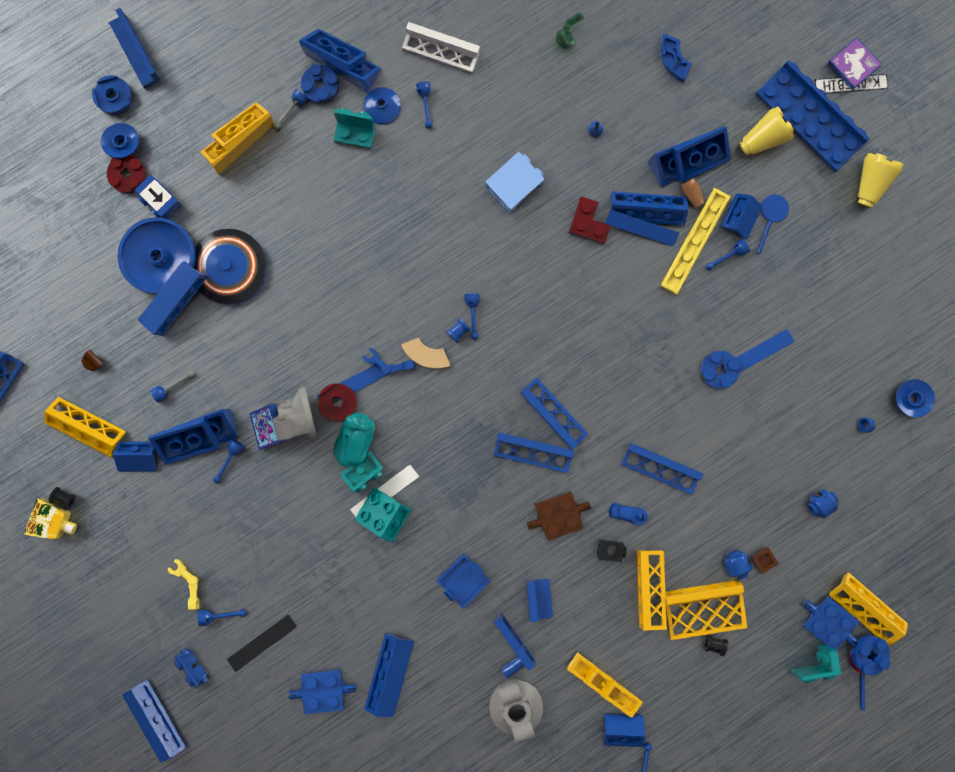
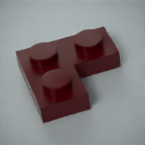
(585, 226)

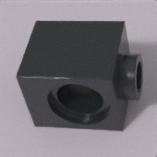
(603, 546)

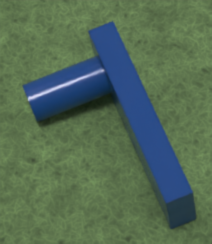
(524, 657)

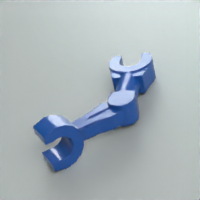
(376, 360)

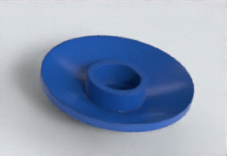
(385, 113)
(115, 135)
(923, 396)

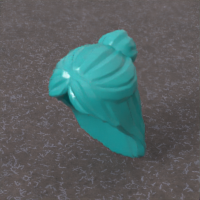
(354, 439)

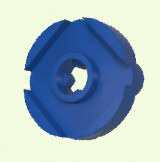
(317, 73)
(102, 90)
(729, 364)
(880, 659)

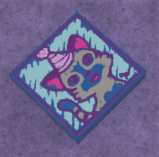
(263, 426)

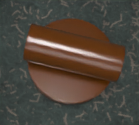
(91, 361)

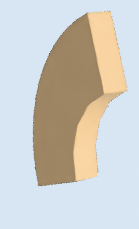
(425, 356)

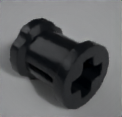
(61, 498)
(716, 645)

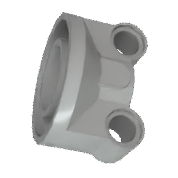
(294, 417)
(512, 693)

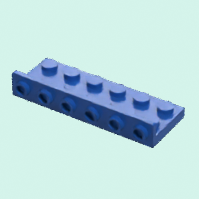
(813, 116)

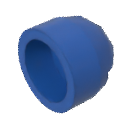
(591, 129)
(866, 420)

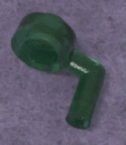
(565, 37)

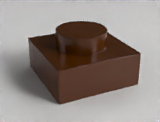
(764, 560)

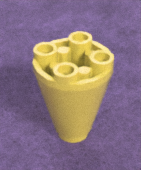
(767, 133)
(876, 178)

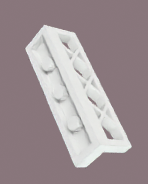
(443, 41)

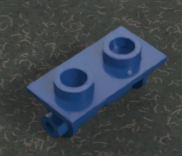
(193, 675)

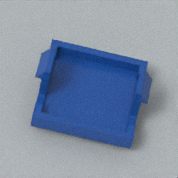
(463, 581)

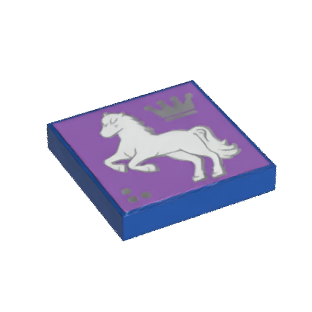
(854, 63)

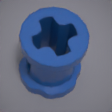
(458, 330)

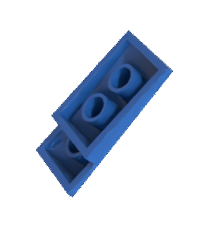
(341, 58)
(691, 157)
(194, 436)

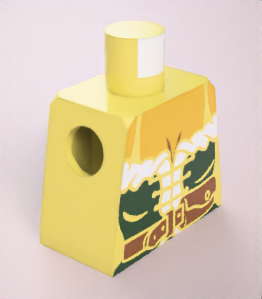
(49, 521)

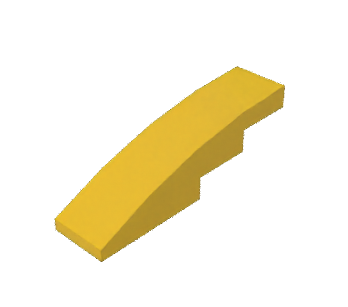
(604, 685)

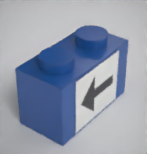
(158, 197)

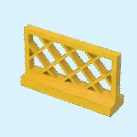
(700, 594)

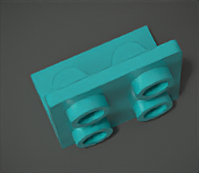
(354, 128)
(383, 515)
(827, 670)

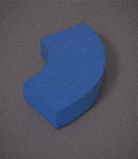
(672, 57)

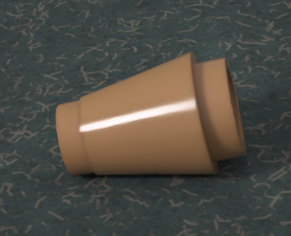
(693, 192)

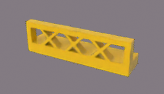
(80, 429)
(644, 590)
(876, 609)

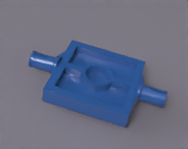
(830, 623)
(322, 691)

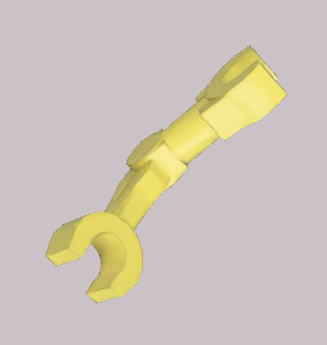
(193, 601)

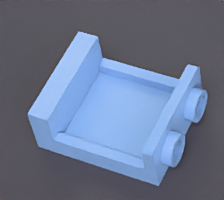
(514, 181)

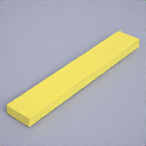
(695, 241)

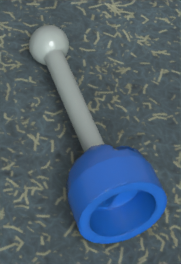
(297, 98)
(159, 392)

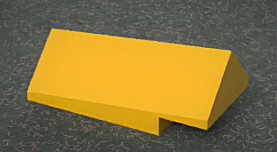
(237, 136)

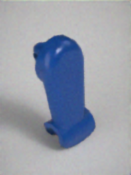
(630, 514)

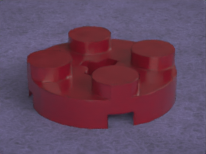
(117, 180)
(337, 391)

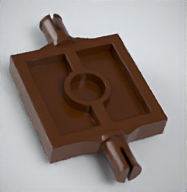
(558, 515)

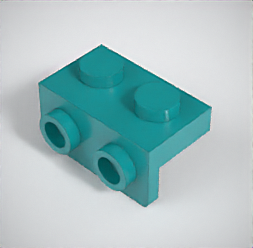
(359, 475)

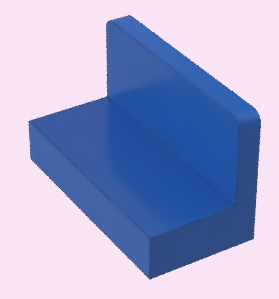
(742, 215)
(134, 457)
(539, 599)
(624, 730)

